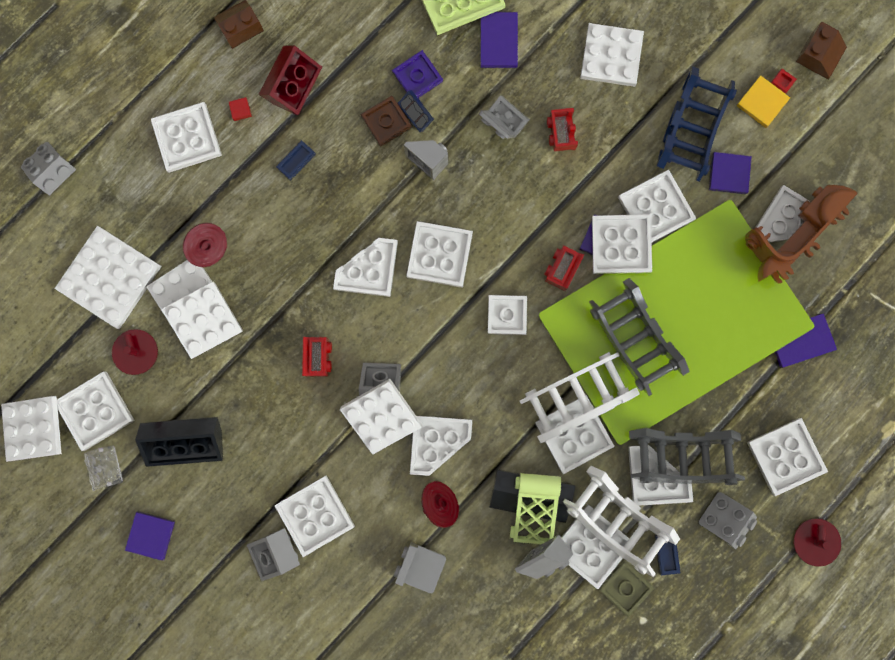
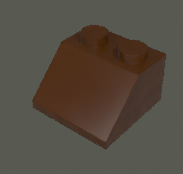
(239, 24)
(822, 50)

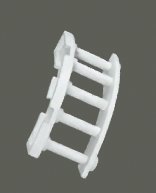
(589, 411)
(627, 508)

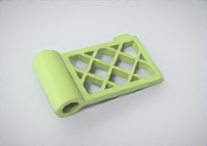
(538, 488)

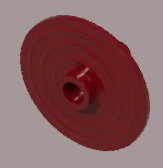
(204, 244)
(134, 352)
(440, 504)
(817, 542)

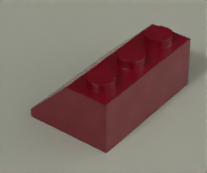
(290, 79)

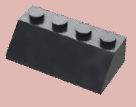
(180, 441)
(505, 496)

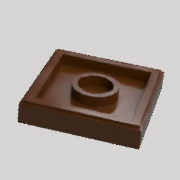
(386, 121)

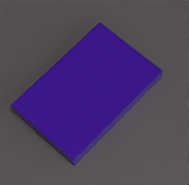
(499, 40)
(809, 345)

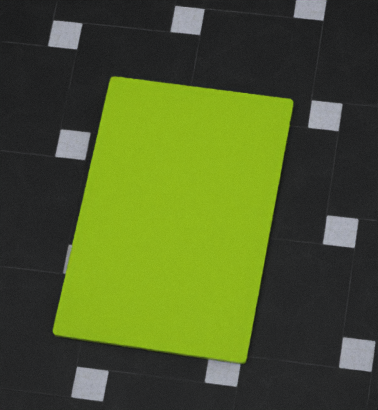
(705, 303)

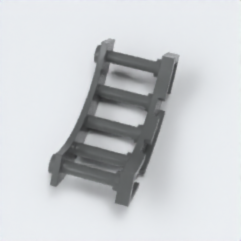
(652, 329)
(682, 440)

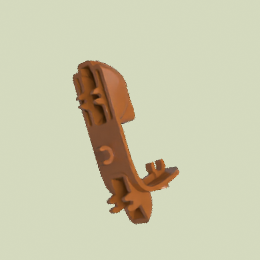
(817, 216)

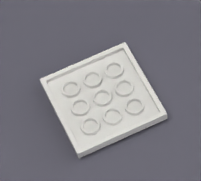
(108, 277)

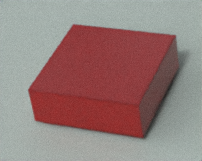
(783, 80)
(240, 109)

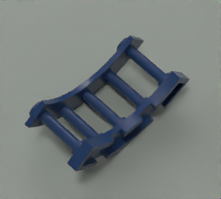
(677, 122)

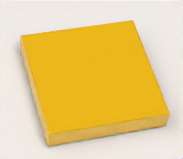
(763, 101)

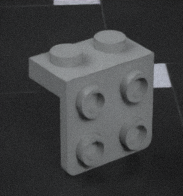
(504, 118)
(47, 168)
(728, 520)
(420, 568)

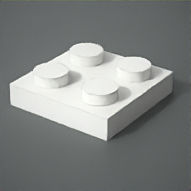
(507, 315)

